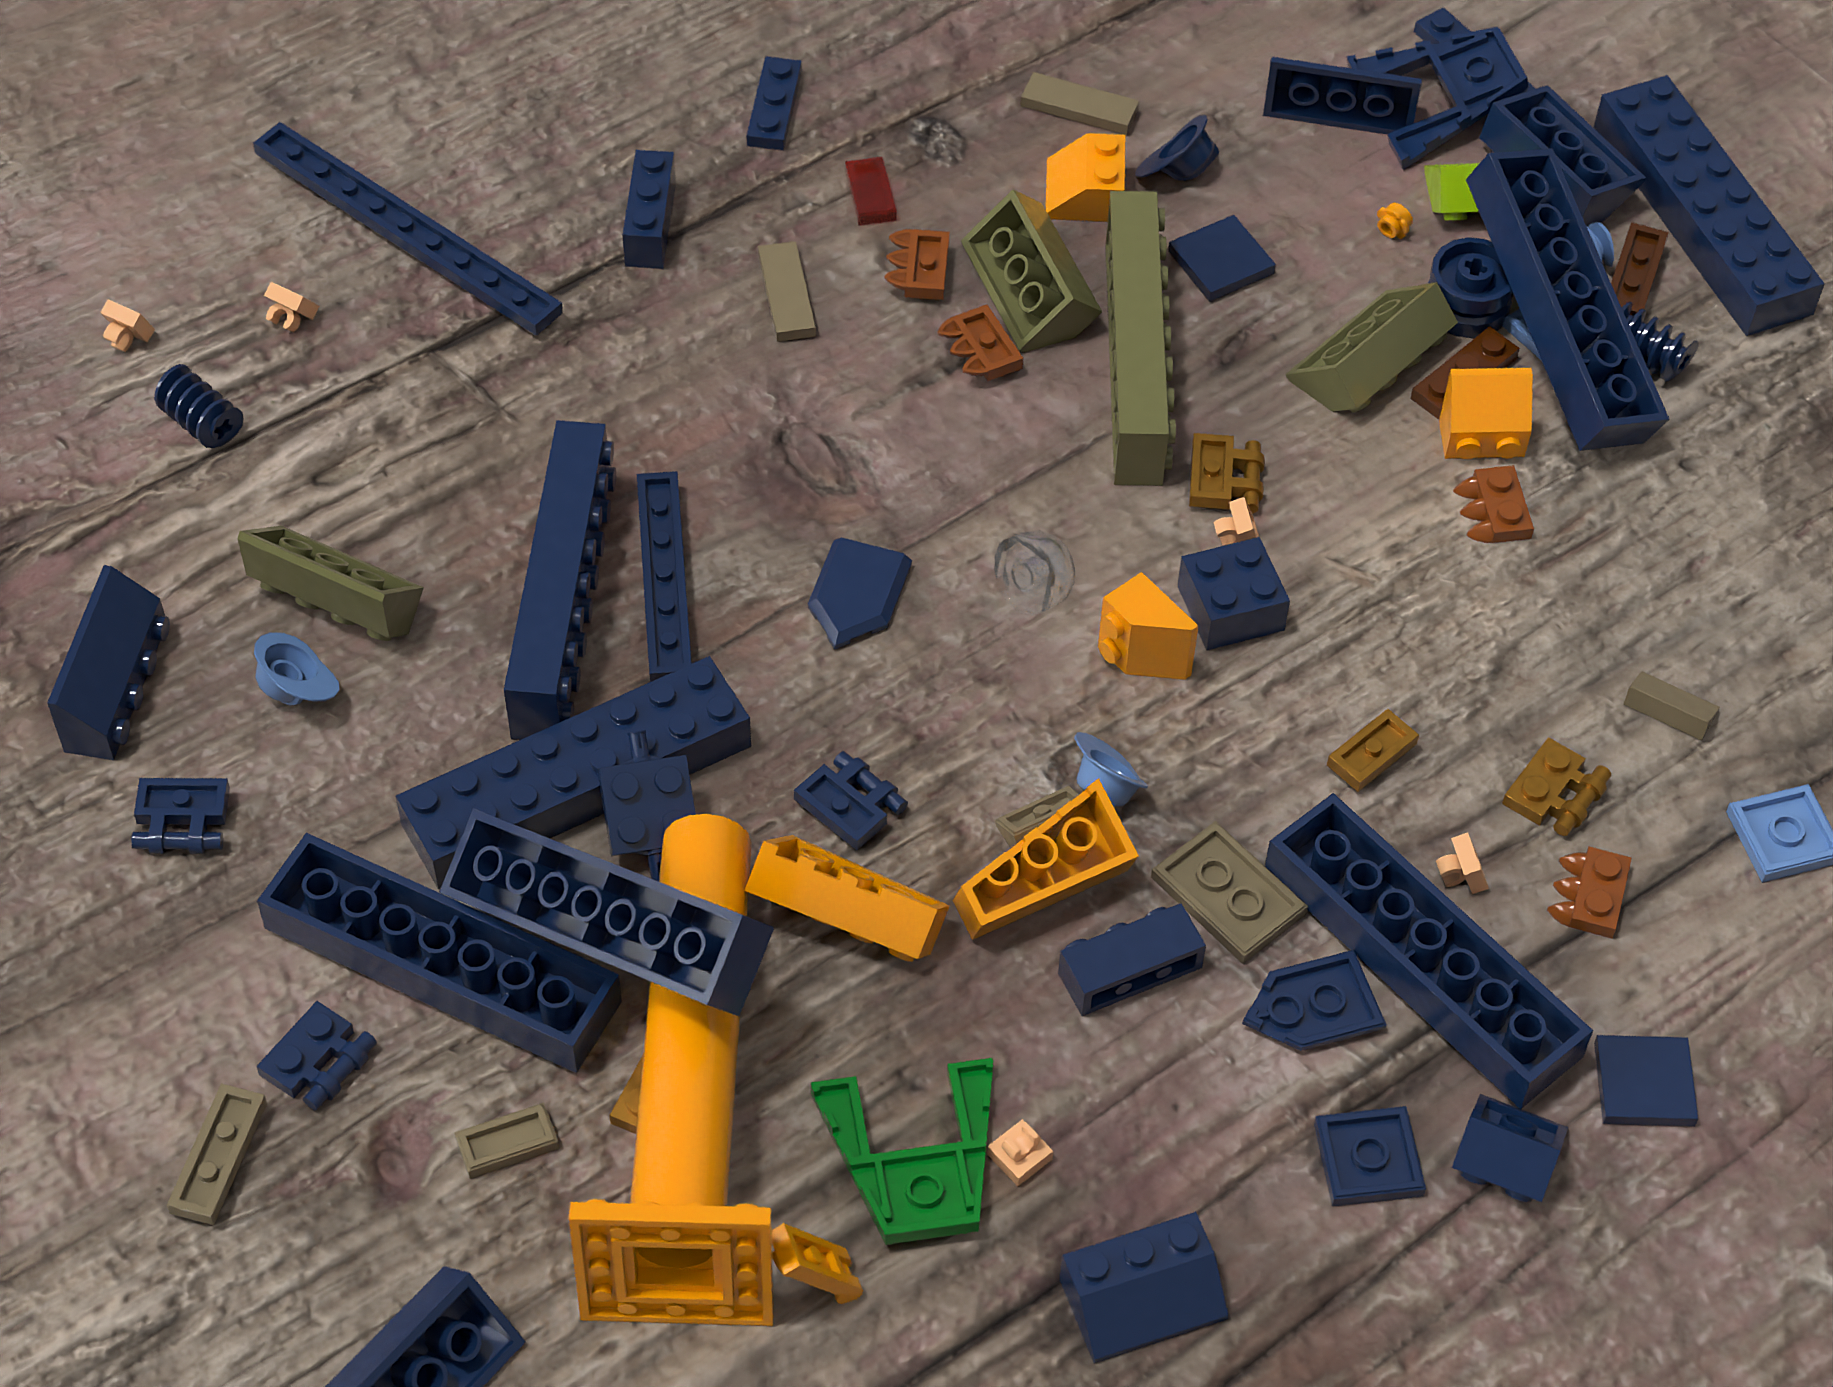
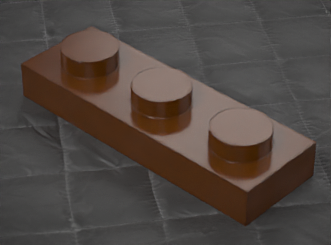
(1638, 265)
(1485, 351)

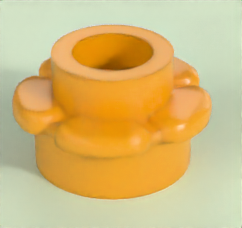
(1394, 220)

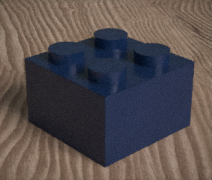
(1233, 593)

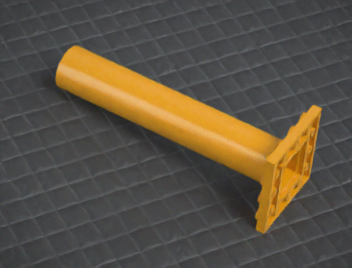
(677, 1242)

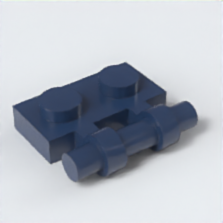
(182, 802)
(844, 808)
(307, 1048)

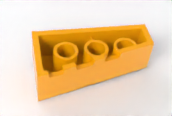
(1052, 862)
(847, 896)

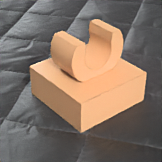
(288, 303)
(124, 326)
(1239, 527)
(1463, 866)
(1020, 1152)

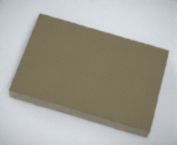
(1229, 892)

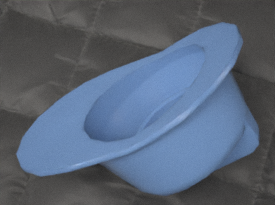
(291, 670)
(1109, 766)

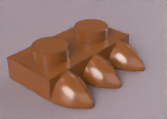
(920, 262)
(984, 341)
(1497, 505)
(1594, 893)

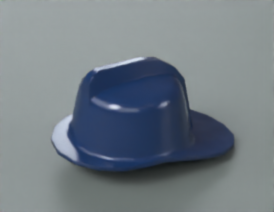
(1184, 155)

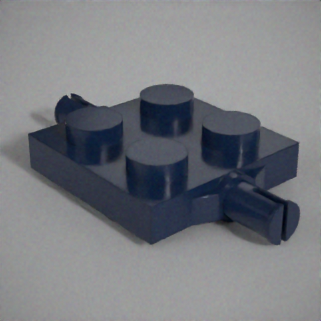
(644, 800)

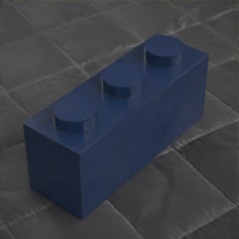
(649, 209)
(1131, 958)

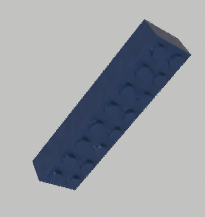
(1710, 206)
(1566, 299)
(560, 578)
(552, 776)
(608, 912)
(1428, 950)
(441, 952)

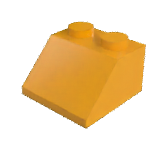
(1083, 176)
(1487, 413)
(1146, 631)

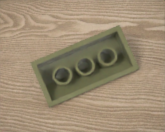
(1030, 274)
(1375, 347)
(330, 581)

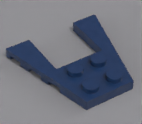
(1474, 73)

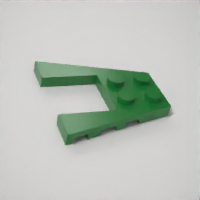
(922, 1188)

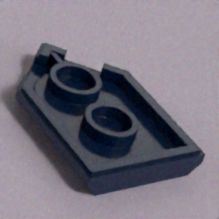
(857, 589)
(1316, 1003)

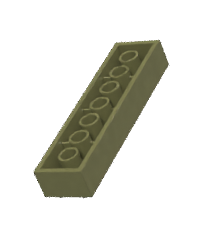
(1139, 339)

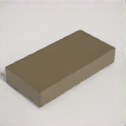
(506, 1140)

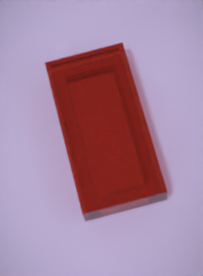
(870, 191)

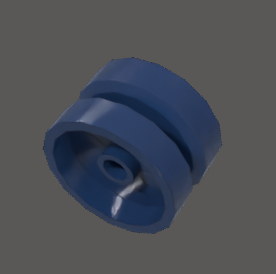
(1472, 285)

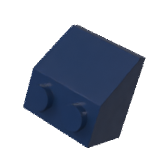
(1509, 1149)

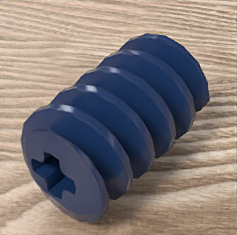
(1657, 347)
(197, 407)

